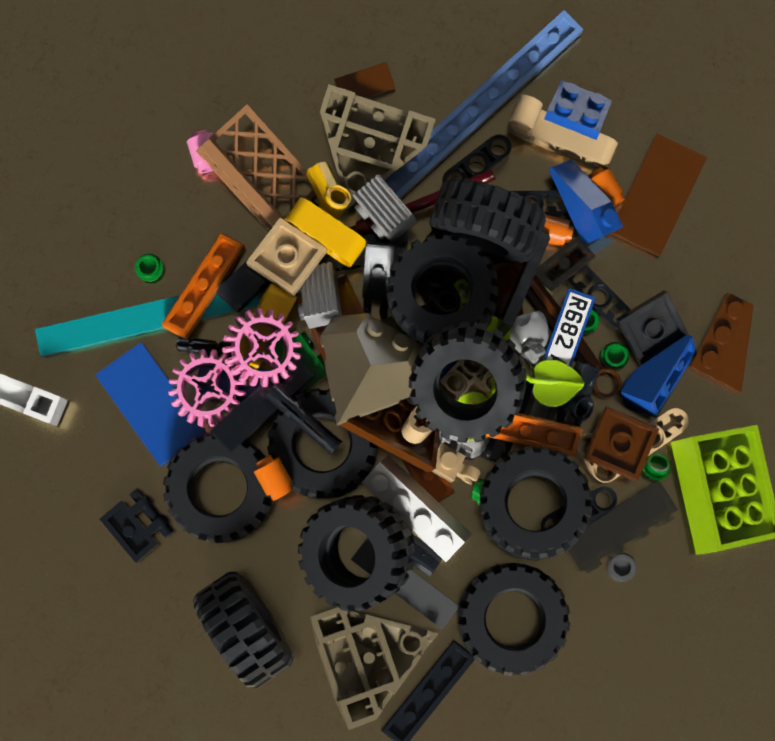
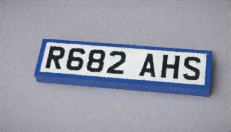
(569, 327)

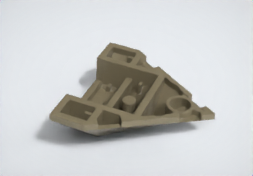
(370, 137)
(366, 364)
(366, 659)

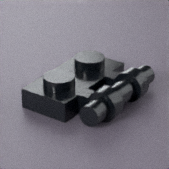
(128, 529)

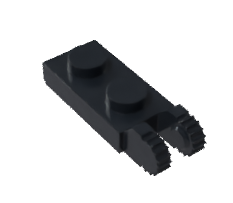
(377, 266)

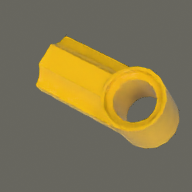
(330, 194)

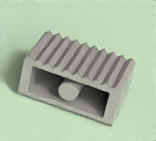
(384, 208)
(320, 296)

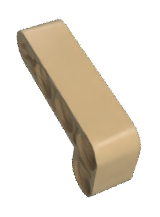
(529, 124)
(463, 382)
(662, 420)

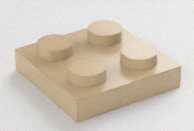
(286, 256)

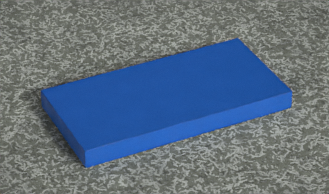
(143, 398)

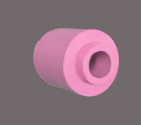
(196, 140)

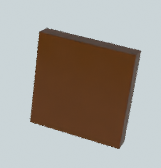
(621, 443)

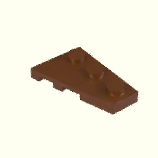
(726, 344)

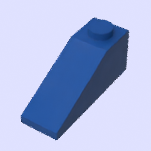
(585, 202)
(656, 379)

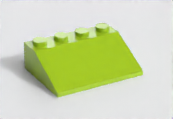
(726, 489)

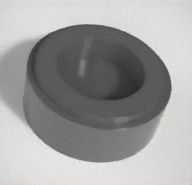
(621, 567)

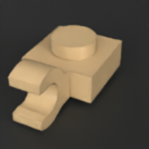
(450, 465)

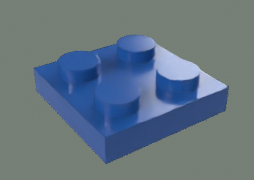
(578, 109)

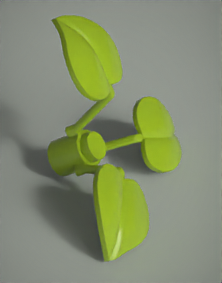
(553, 381)

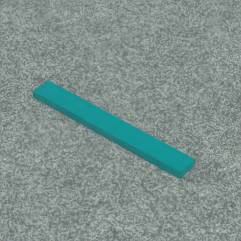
(117, 325)

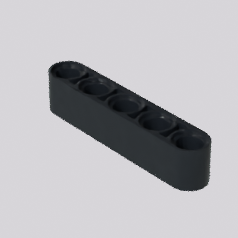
(243, 286)

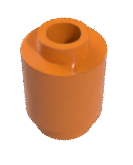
(608, 184)
(558, 229)
(273, 477)

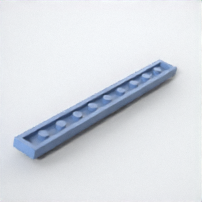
(486, 101)

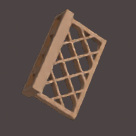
(239, 182)

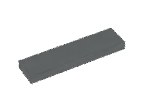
(415, 592)

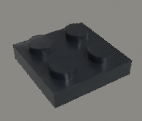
(652, 327)

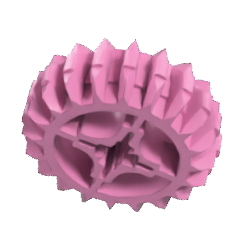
(281, 331)
(200, 399)

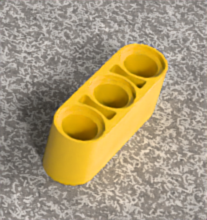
(340, 240)
(280, 302)

